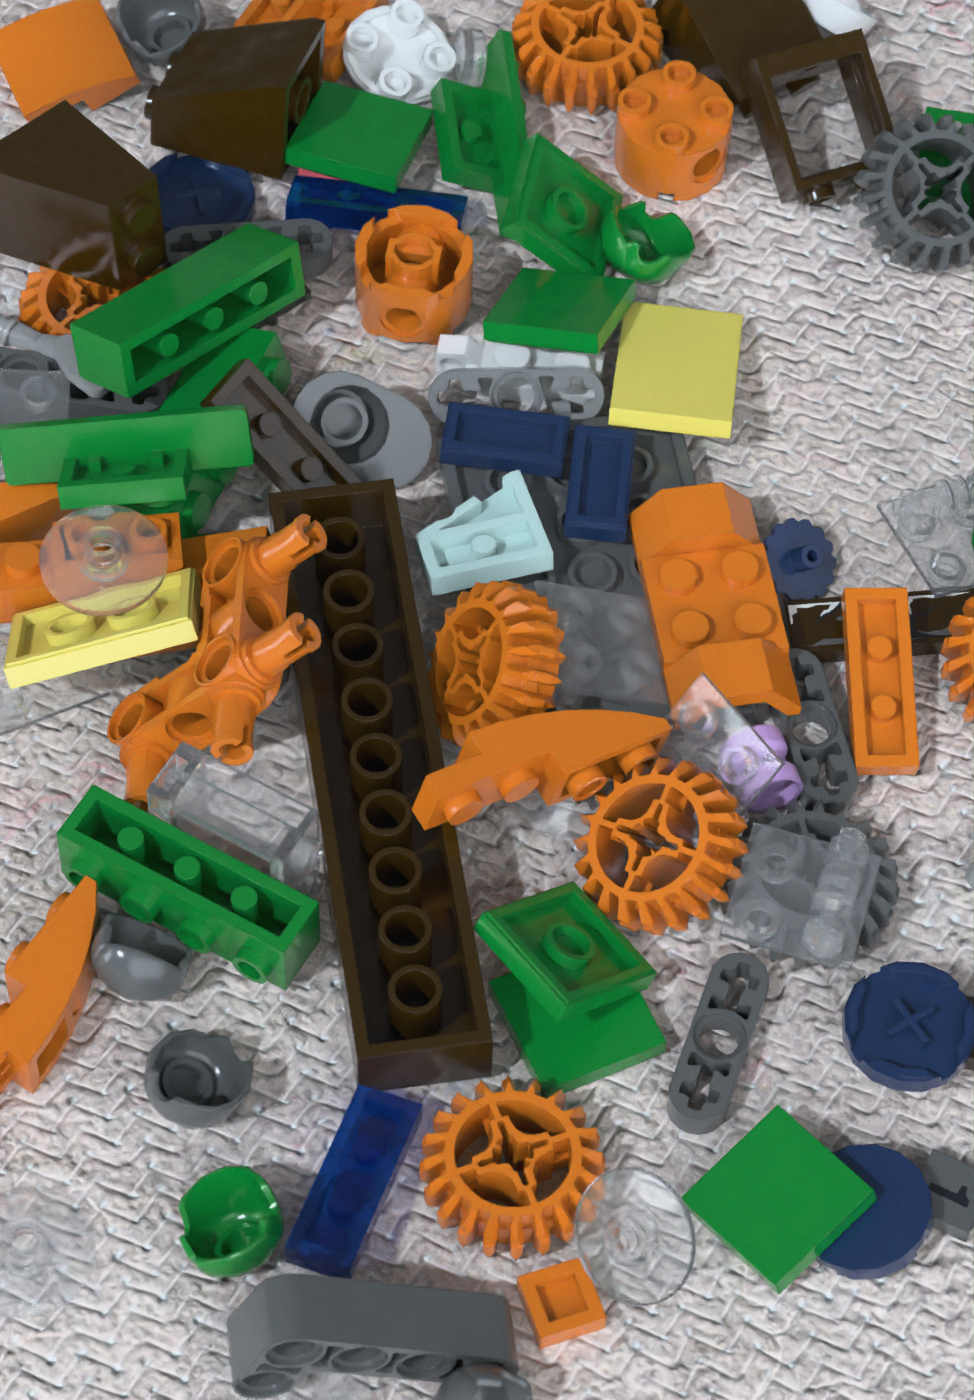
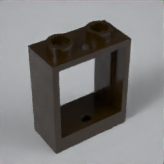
(842, 52)

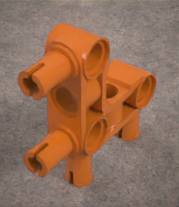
(234, 665)

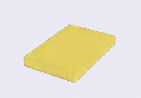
(676, 370)
(64, 641)

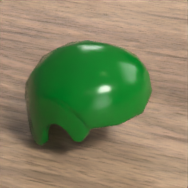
(645, 245)
(230, 1222)

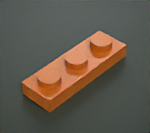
(880, 681)

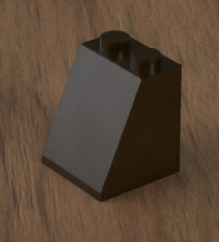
(728, 34)
(239, 93)
(78, 201)

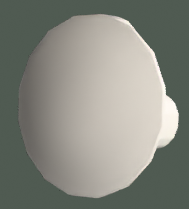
(397, 52)

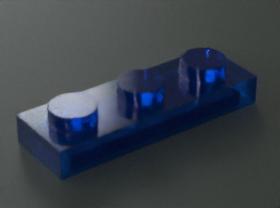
(352, 205)
(353, 1183)

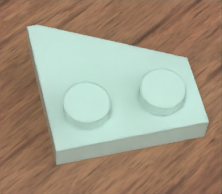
(485, 541)

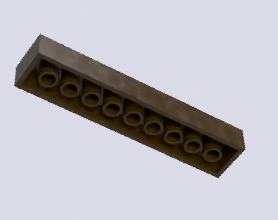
(368, 744)

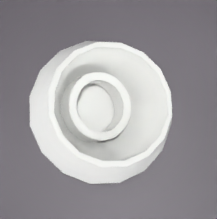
(840, 15)

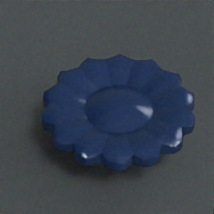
(799, 559)

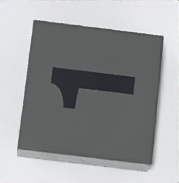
(952, 1194)

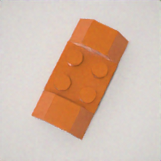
(712, 596)

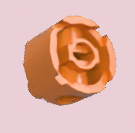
(672, 132)
(413, 274)

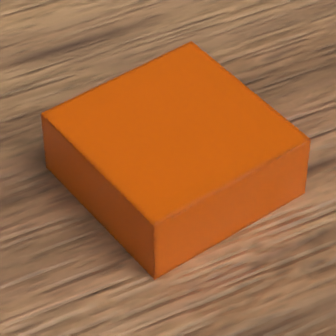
(560, 1303)

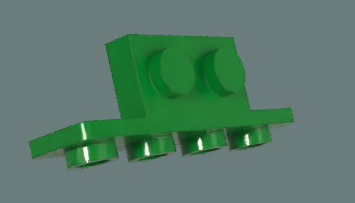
(483, 127)
(126, 455)

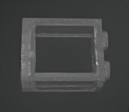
(240, 817)

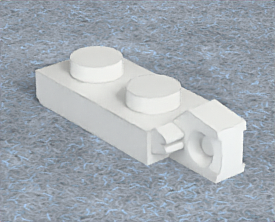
(475, 352)

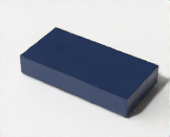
(505, 439)
(599, 484)

